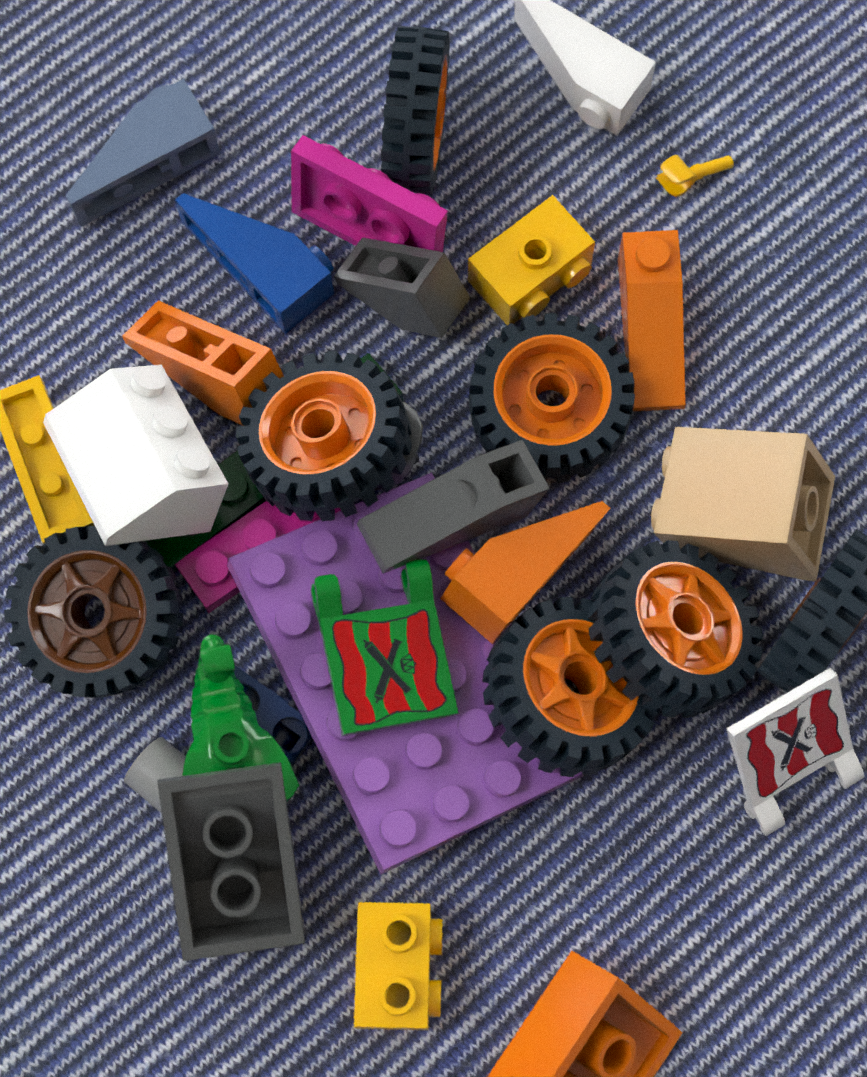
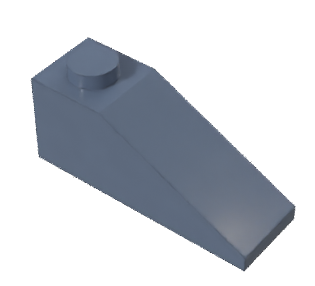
(150, 147)

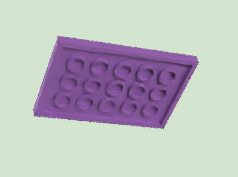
(404, 782)

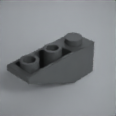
(455, 507)

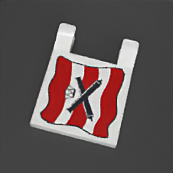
(790, 742)

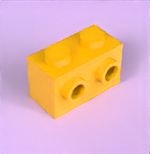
(394, 966)

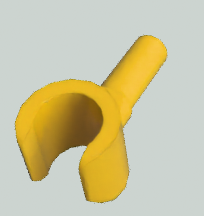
(679, 178)

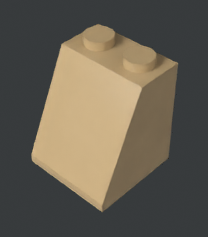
(746, 498)

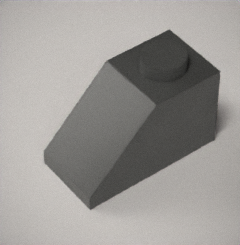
(404, 285)

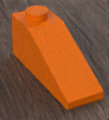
(653, 317)
(203, 357)
(514, 567)

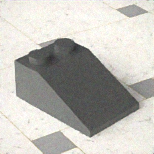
(231, 861)

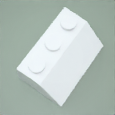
(137, 457)

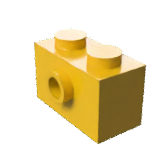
(531, 262)

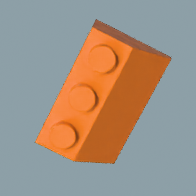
(588, 1028)

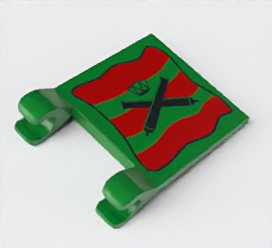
(385, 661)

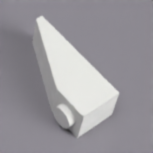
(591, 68)

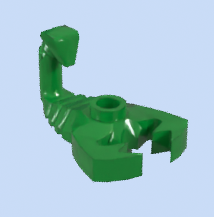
(225, 723)

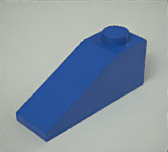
(264, 260)

